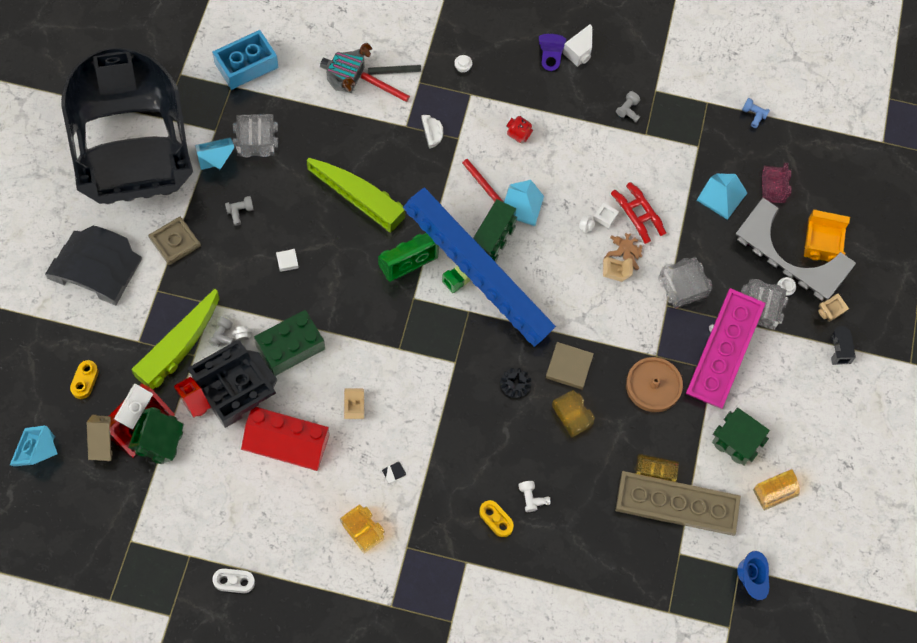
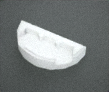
(433, 130)

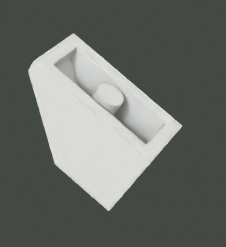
(579, 47)

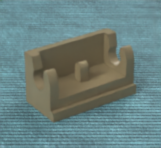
(99, 438)

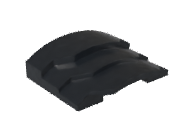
(96, 262)
(233, 381)

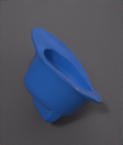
(754, 574)

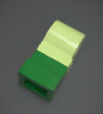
(454, 279)

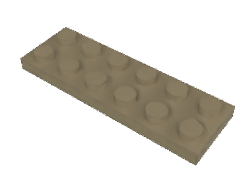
(678, 503)

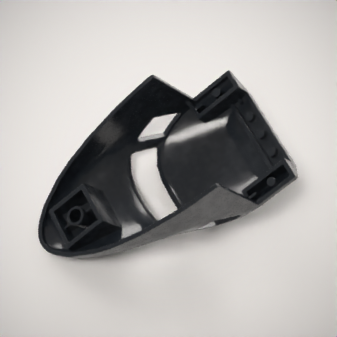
(133, 168)

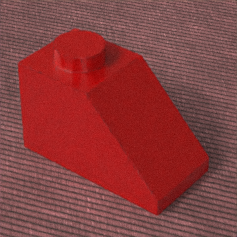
(192, 397)

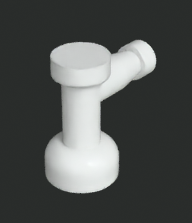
(532, 503)

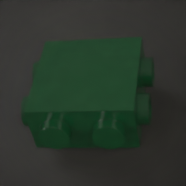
(156, 436)
(740, 436)

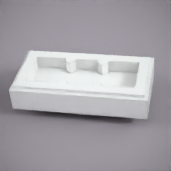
(133, 406)

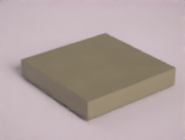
(174, 240)
(569, 365)

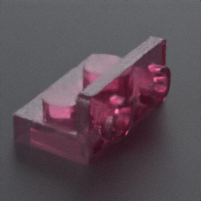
(776, 183)

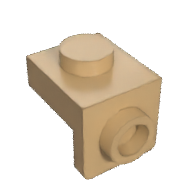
(617, 269)
(832, 308)
(353, 403)

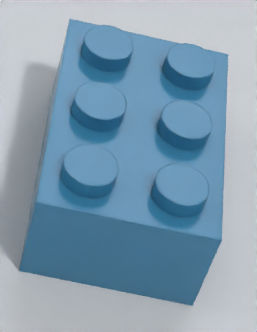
(245, 59)

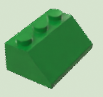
(408, 256)

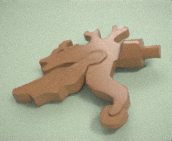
(626, 246)

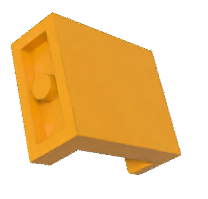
(825, 235)

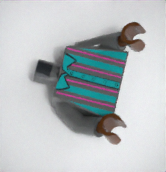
(346, 68)

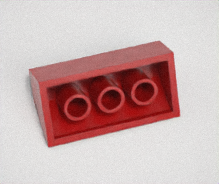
(285, 438)

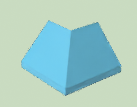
(214, 153)
(723, 194)
(526, 200)
(34, 446)

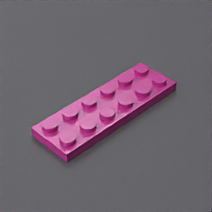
(725, 348)

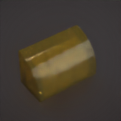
(657, 467)
(777, 489)

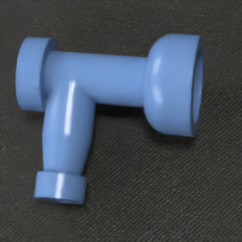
(760, 112)

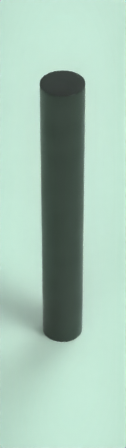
(394, 69)

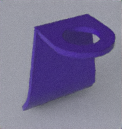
(552, 46)

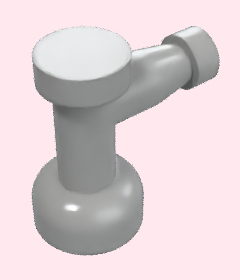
(632, 99)
(234, 207)
(223, 324)

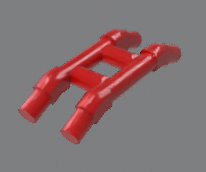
(638, 221)

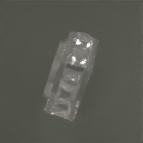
(255, 135)
(685, 282)
(773, 296)

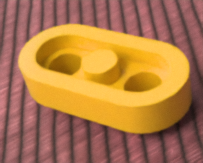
(84, 378)
(498, 518)

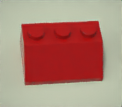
(122, 434)

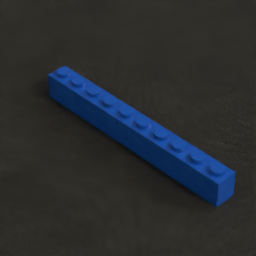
(479, 266)

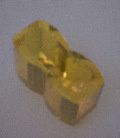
(573, 413)
(362, 528)

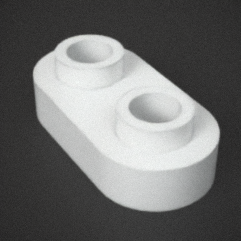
(234, 581)

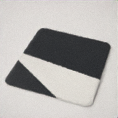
(393, 472)

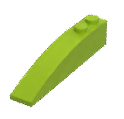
(363, 195)
(176, 344)

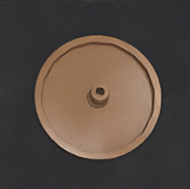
(654, 384)

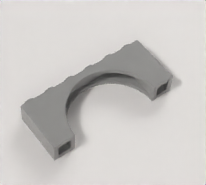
(822, 279)

